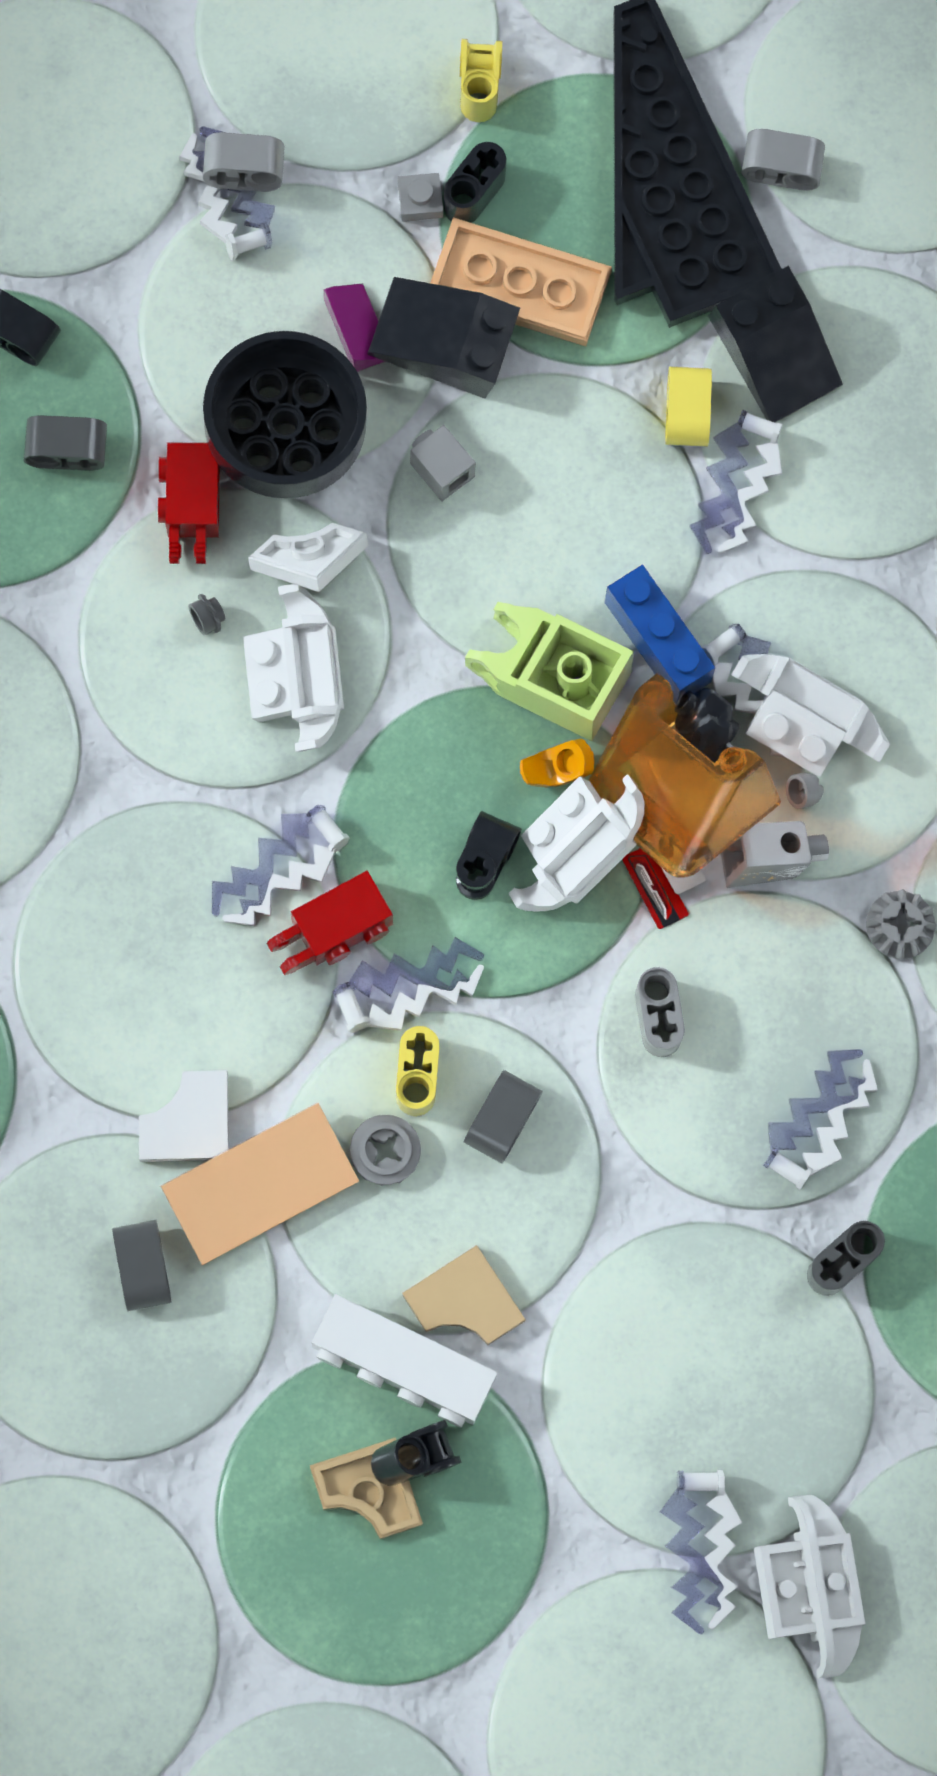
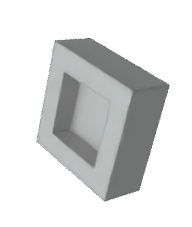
(420, 197)

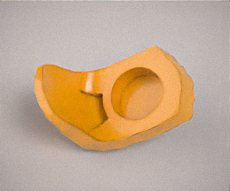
(558, 764)

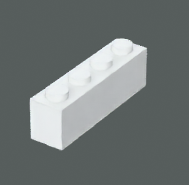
(403, 1360)

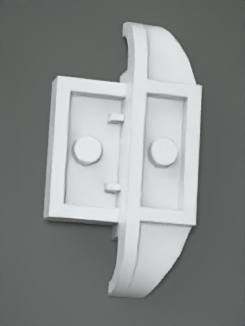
(297, 670)
(806, 713)
(578, 844)
(813, 1586)

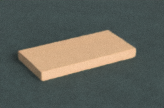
(552, 287)
(259, 1183)

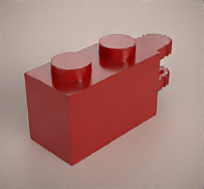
(190, 498)
(335, 923)

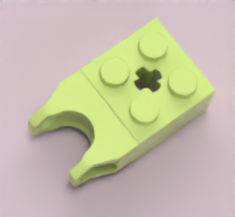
(544, 666)

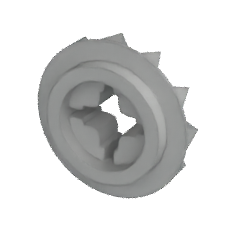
(886, 936)
(381, 1129)

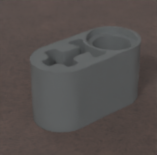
(65, 443)
(503, 1116)
(141, 1265)
(846, 1272)

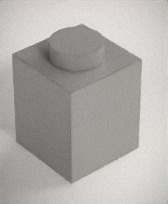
(441, 462)

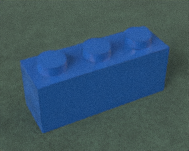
(659, 632)

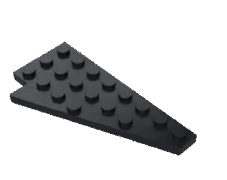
(677, 197)

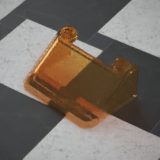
(690, 802)

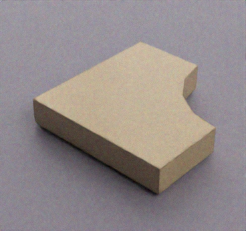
(465, 1296)
(351, 1485)

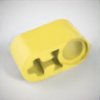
(688, 406)
(406, 1061)

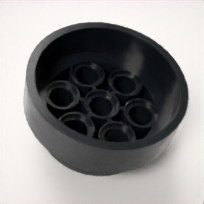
(294, 366)

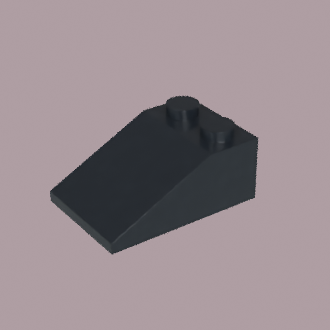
(444, 334)
(776, 345)

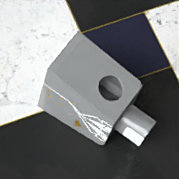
(772, 853)

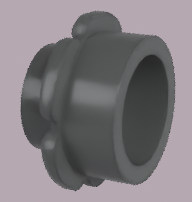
(207, 614)

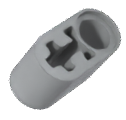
(783, 159)
(243, 162)
(672, 1019)

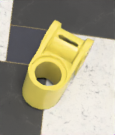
(479, 74)

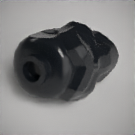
(706, 722)

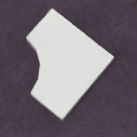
(309, 558)
(191, 1124)

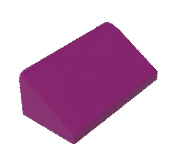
(353, 321)

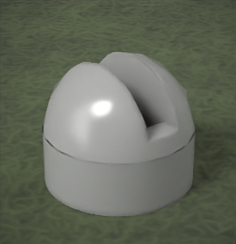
(803, 782)

